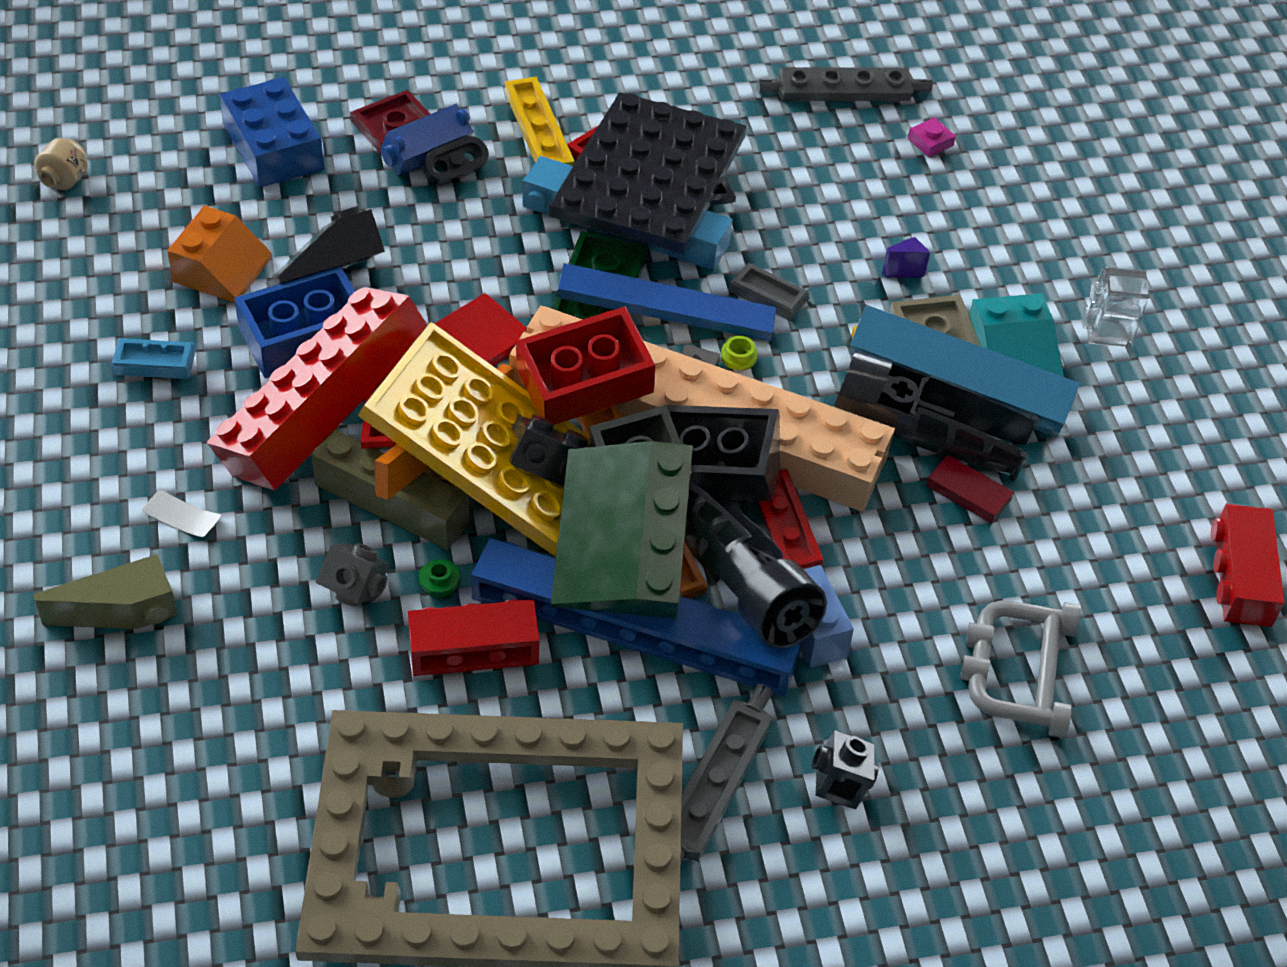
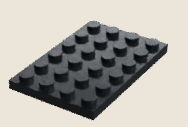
(649, 172)

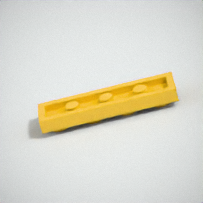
(537, 120)

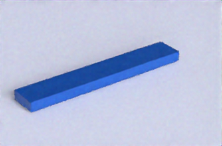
(666, 302)

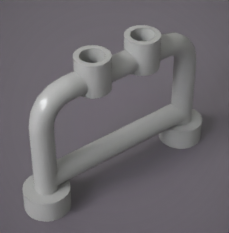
(976, 667)

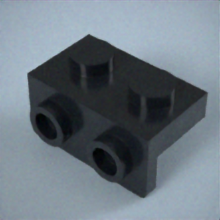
(543, 449)

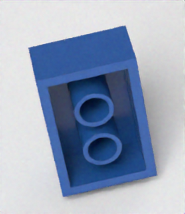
(272, 132)
(288, 314)

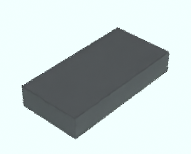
(768, 289)

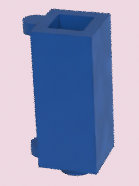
(410, 144)

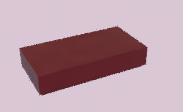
(969, 489)

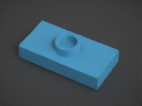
(153, 358)

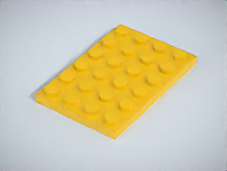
(459, 422)

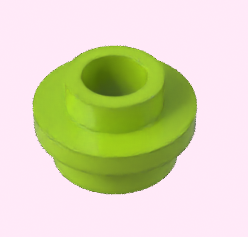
(739, 353)

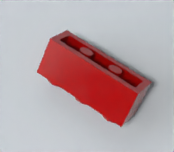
(1247, 565)
(473, 637)

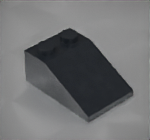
(343, 242)

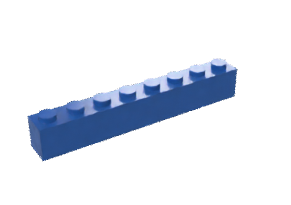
(698, 637)

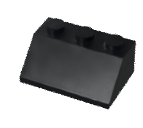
(732, 449)

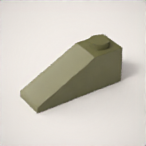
(114, 598)

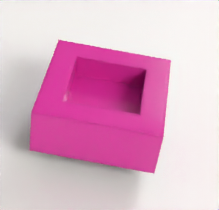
(931, 137)

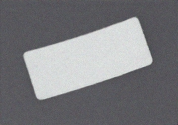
(180, 514)

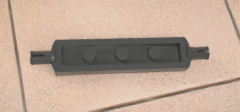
(845, 84)
(722, 771)

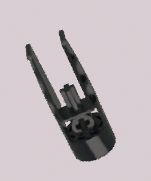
(935, 414)
(772, 592)

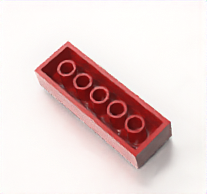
(317, 387)

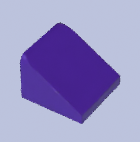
(906, 259)

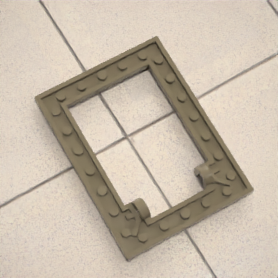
(354, 927)

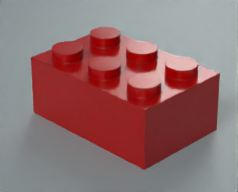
(585, 366)

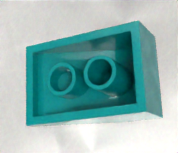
(1018, 329)

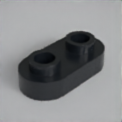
(453, 161)

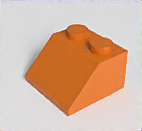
(217, 255)

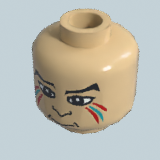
(61, 164)

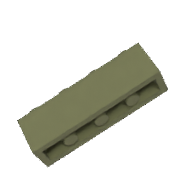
(422, 507)

